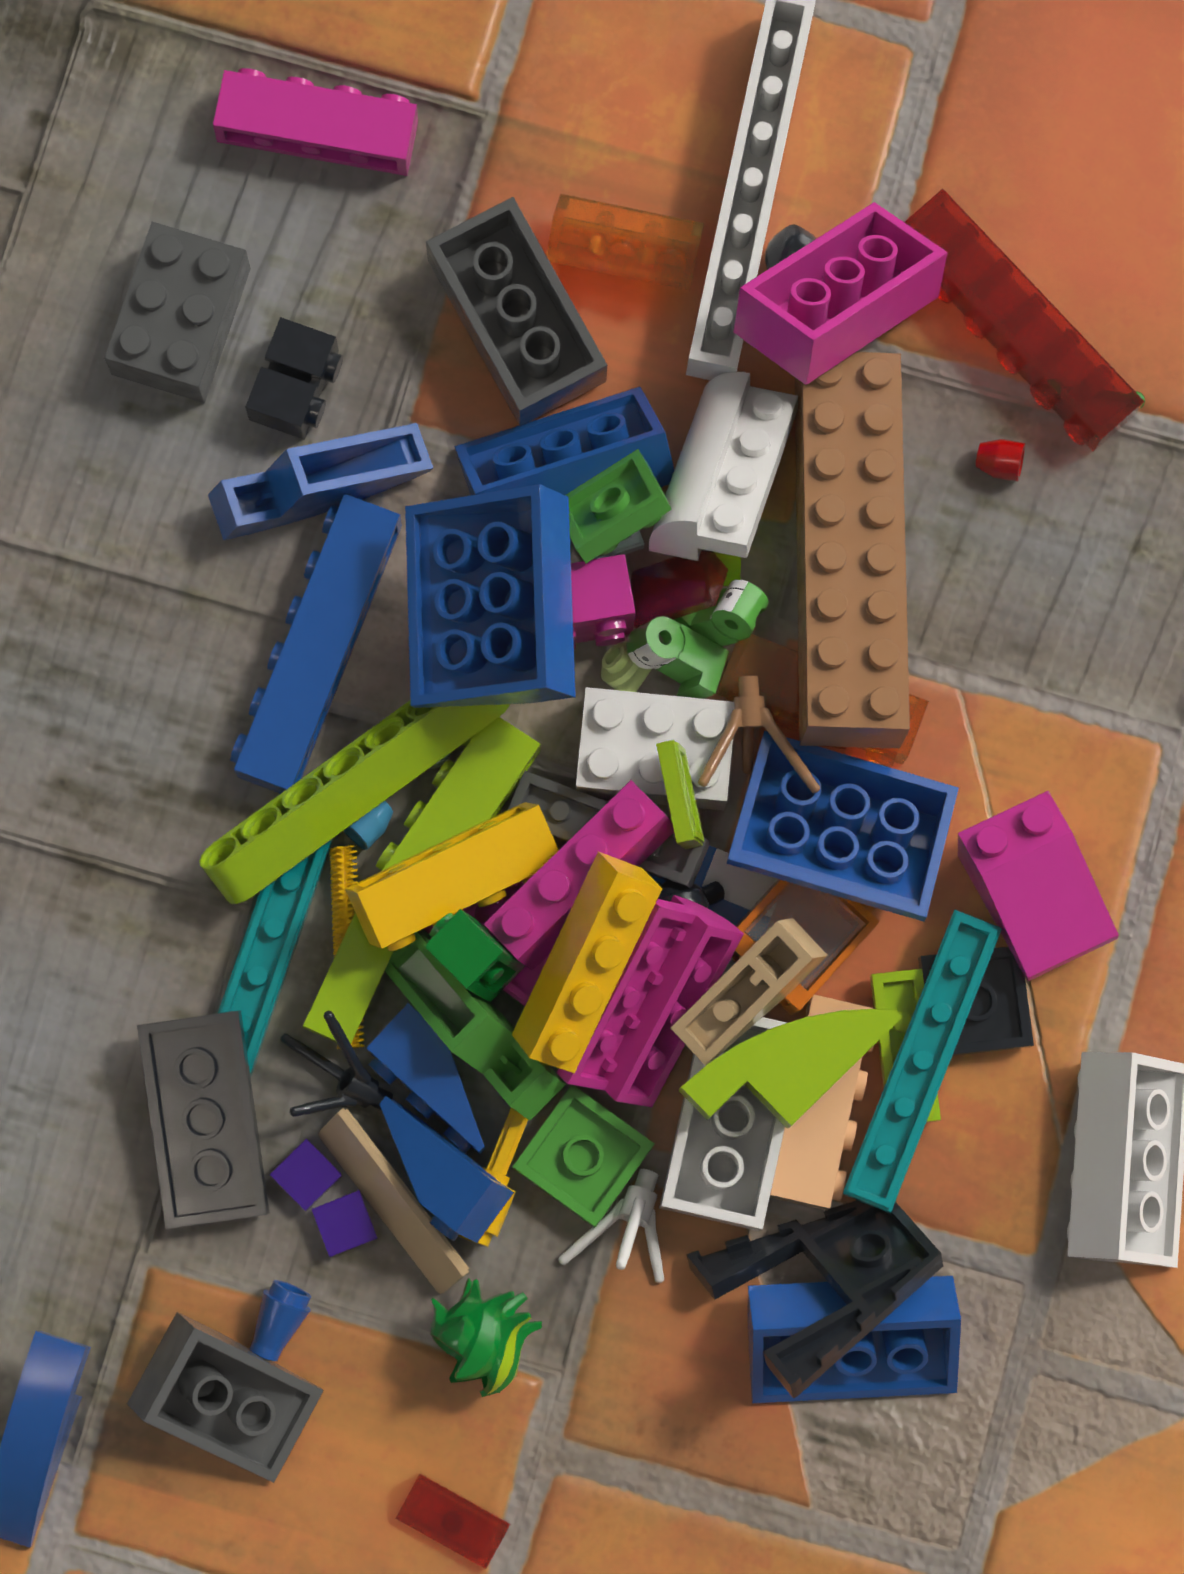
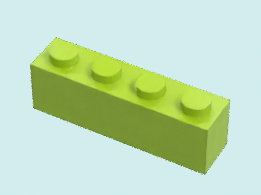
(467, 790)

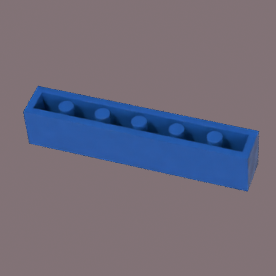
(317, 645)

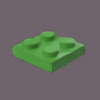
(614, 506)
(583, 1156)

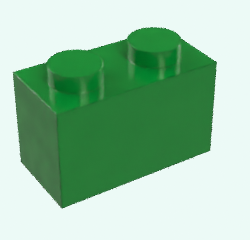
(473, 954)

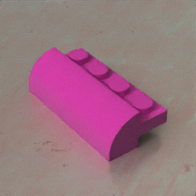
(669, 970)

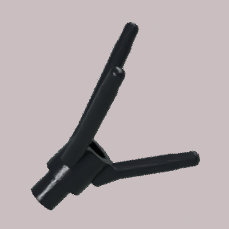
(354, 1084)

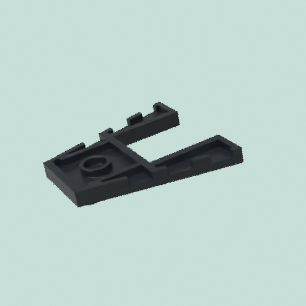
(862, 1253)

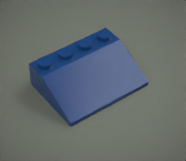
(490, 599)
(861, 837)

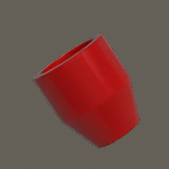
(1001, 458)

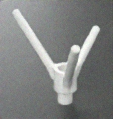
(637, 1211)

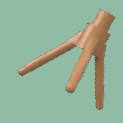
(748, 714)

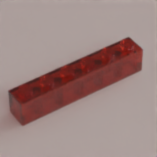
(1025, 327)

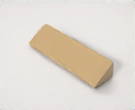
(393, 1201)

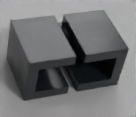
(290, 388)

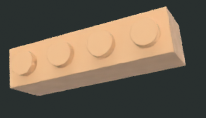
(814, 1143)

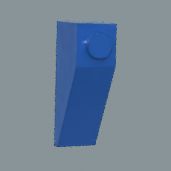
(444, 1177)

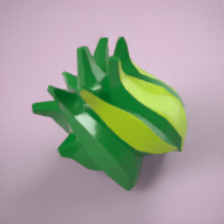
(483, 1336)

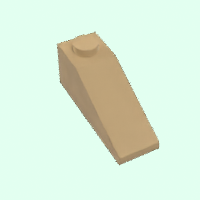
(749, 989)

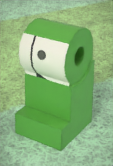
(733, 615)
(679, 655)

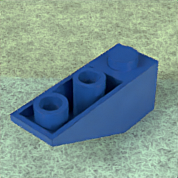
(425, 1065)

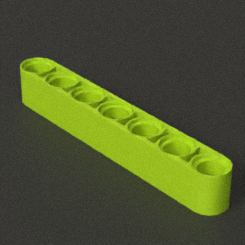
(338, 794)

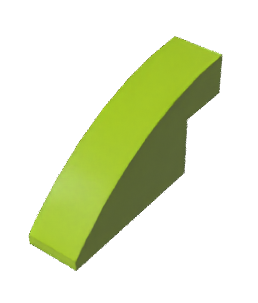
(790, 1062)

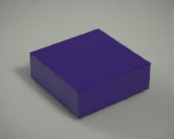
(306, 1175)
(344, 1223)

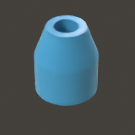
(370, 826)

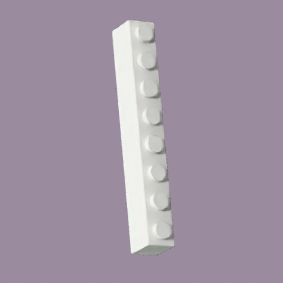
(750, 183)

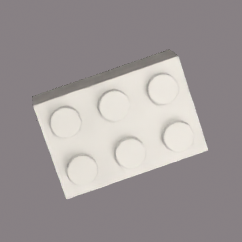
(622, 738)

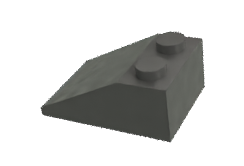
(224, 1398)

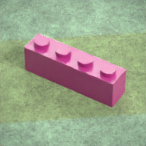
(316, 121)
(625, 828)

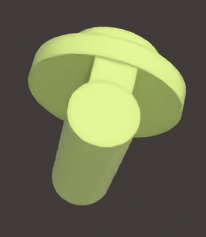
(620, 670)

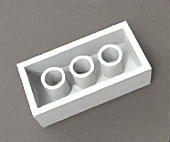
(725, 1163)

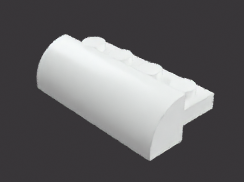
(725, 469)

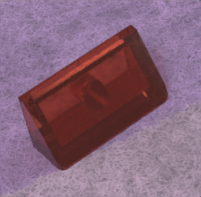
(677, 587)
(453, 1520)

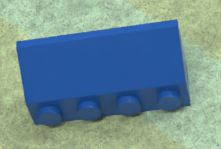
(568, 447)
(902, 1356)

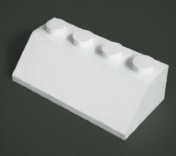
(1128, 1160)

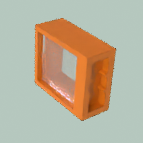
(829, 920)

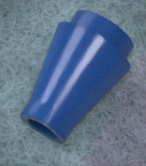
(279, 1317)

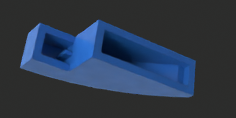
(316, 476)
(38, 1432)

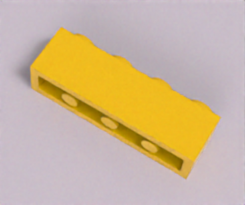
(452, 876)
(586, 962)

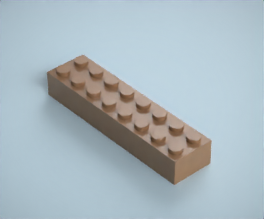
(852, 555)

